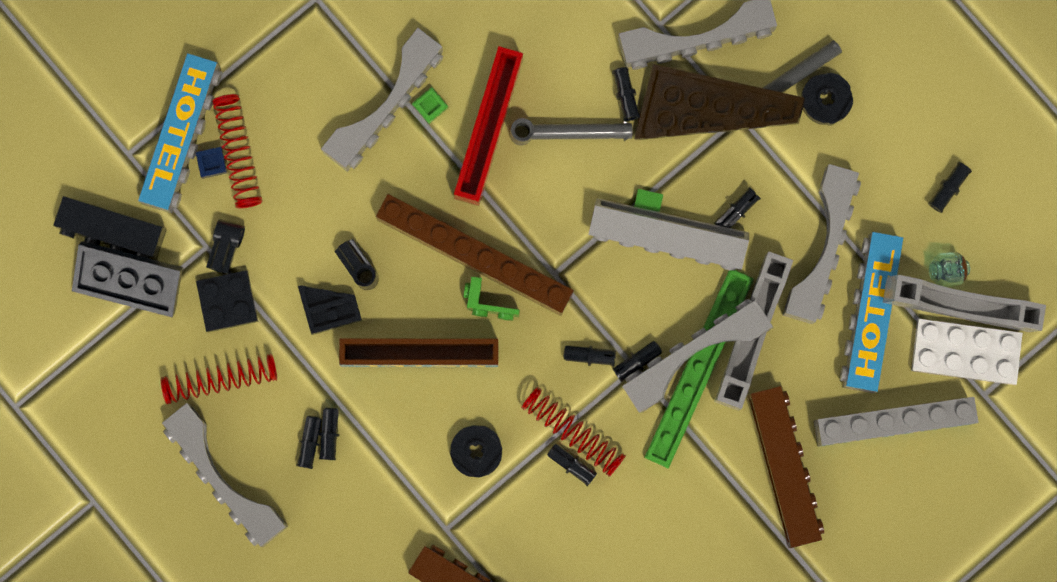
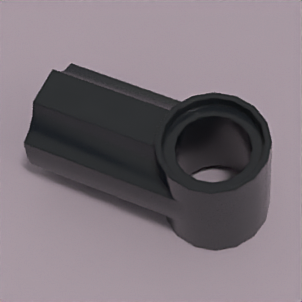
(226, 239)
(356, 263)

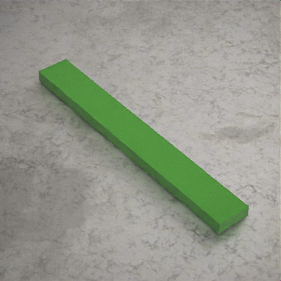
(695, 375)

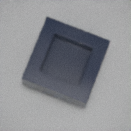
(211, 162)

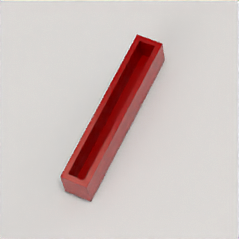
(488, 126)

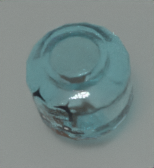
(949, 269)

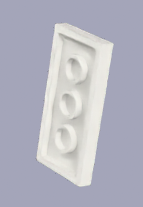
(966, 352)

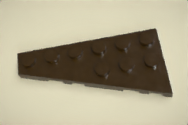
(701, 104)

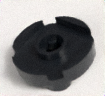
(841, 95)
(461, 453)

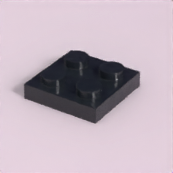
(227, 301)

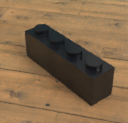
(109, 228)

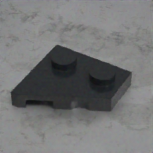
(328, 309)

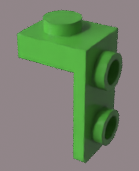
(472, 292)

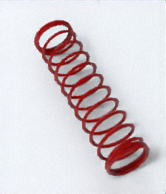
(223, 101)
(168, 396)
(610, 469)

